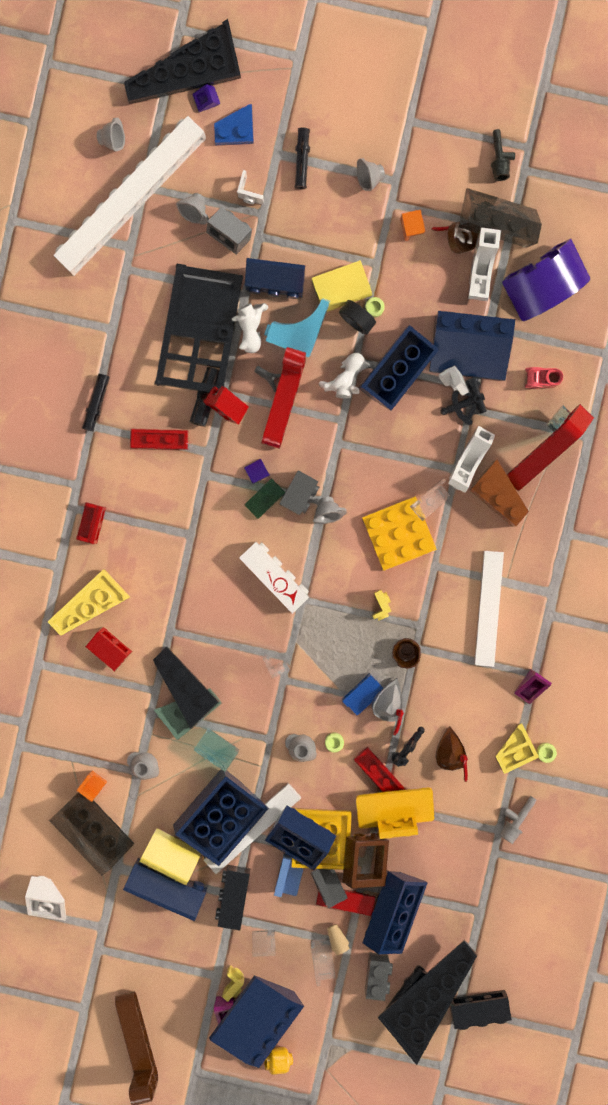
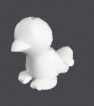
(249, 320)
(345, 382)

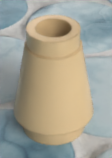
(337, 940)

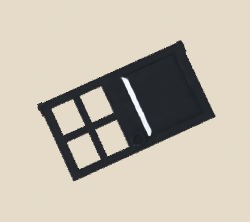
(202, 311)

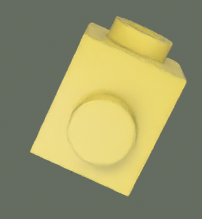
(383, 600)
(234, 987)

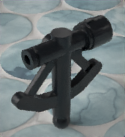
(476, 399)
(400, 758)

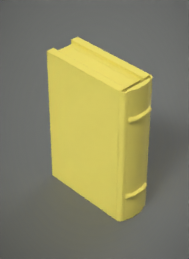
(342, 285)
(170, 856)

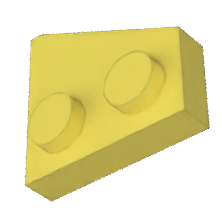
(516, 751)

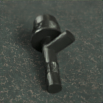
(501, 164)

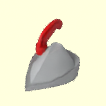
(389, 704)

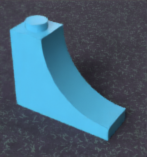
(298, 335)

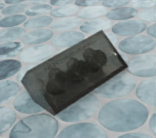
(517, 222)
(92, 833)

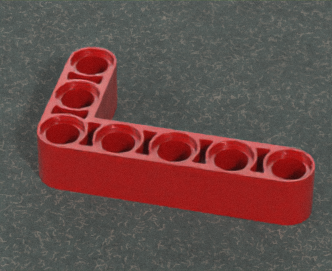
(293, 367)
(551, 448)

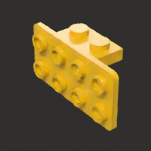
(395, 811)

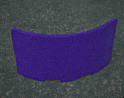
(547, 282)

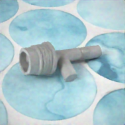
(511, 831)

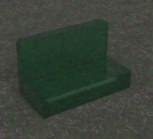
(265, 498)

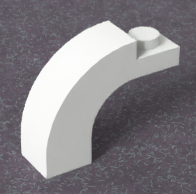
(482, 263)
(470, 459)

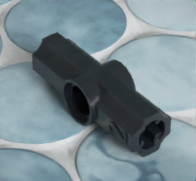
(201, 410)

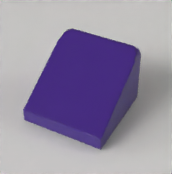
(206, 98)
(256, 471)

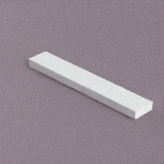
(488, 608)
(276, 804)

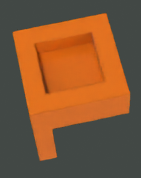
(412, 224)
(91, 786)

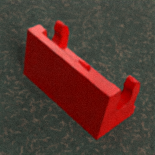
(226, 404)
(91, 523)
(108, 649)

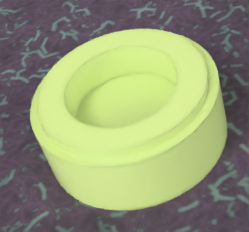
(375, 306)
(334, 742)
(546, 752)

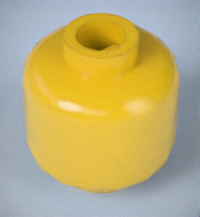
(278, 1061)

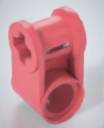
(539, 377)

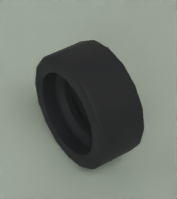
(357, 317)

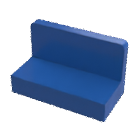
(362, 694)

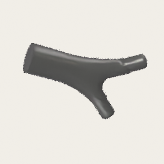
(269, 377)

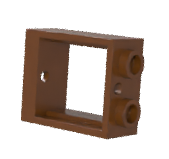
(365, 880)

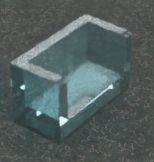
(216, 749)

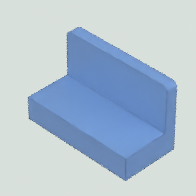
(288, 878)

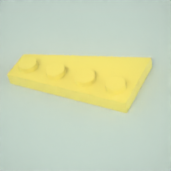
(91, 601)

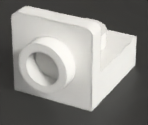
(455, 378)

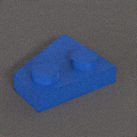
(235, 128)

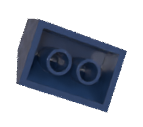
(274, 278)
(300, 838)

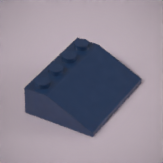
(473, 344)
(219, 817)
(257, 1021)

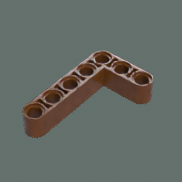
(139, 1049)

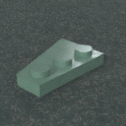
(174, 719)

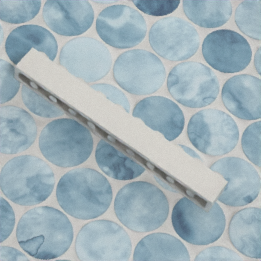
(130, 195)

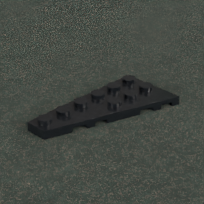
(192, 66)
(422, 1007)

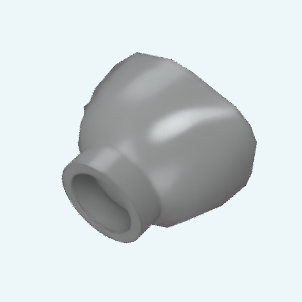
(112, 135)
(369, 174)
(193, 209)
(328, 511)
(301, 747)
(143, 765)

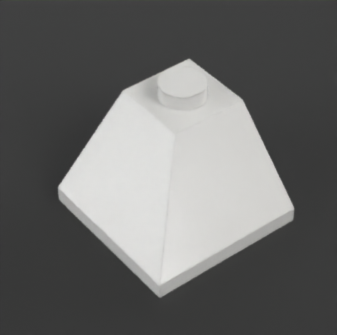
(44, 899)

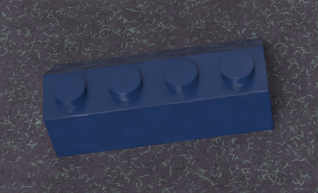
(398, 368)
(165, 891)
(394, 913)

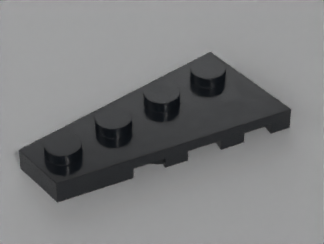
(187, 690)

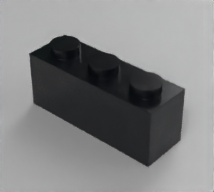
(233, 897)
(480, 1010)

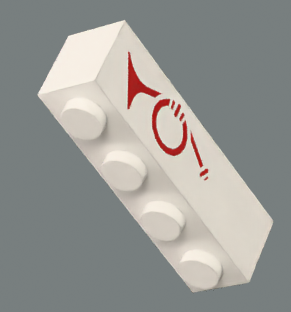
(274, 577)

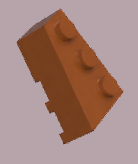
(499, 494)

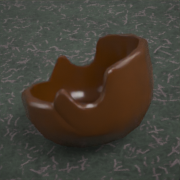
(406, 653)

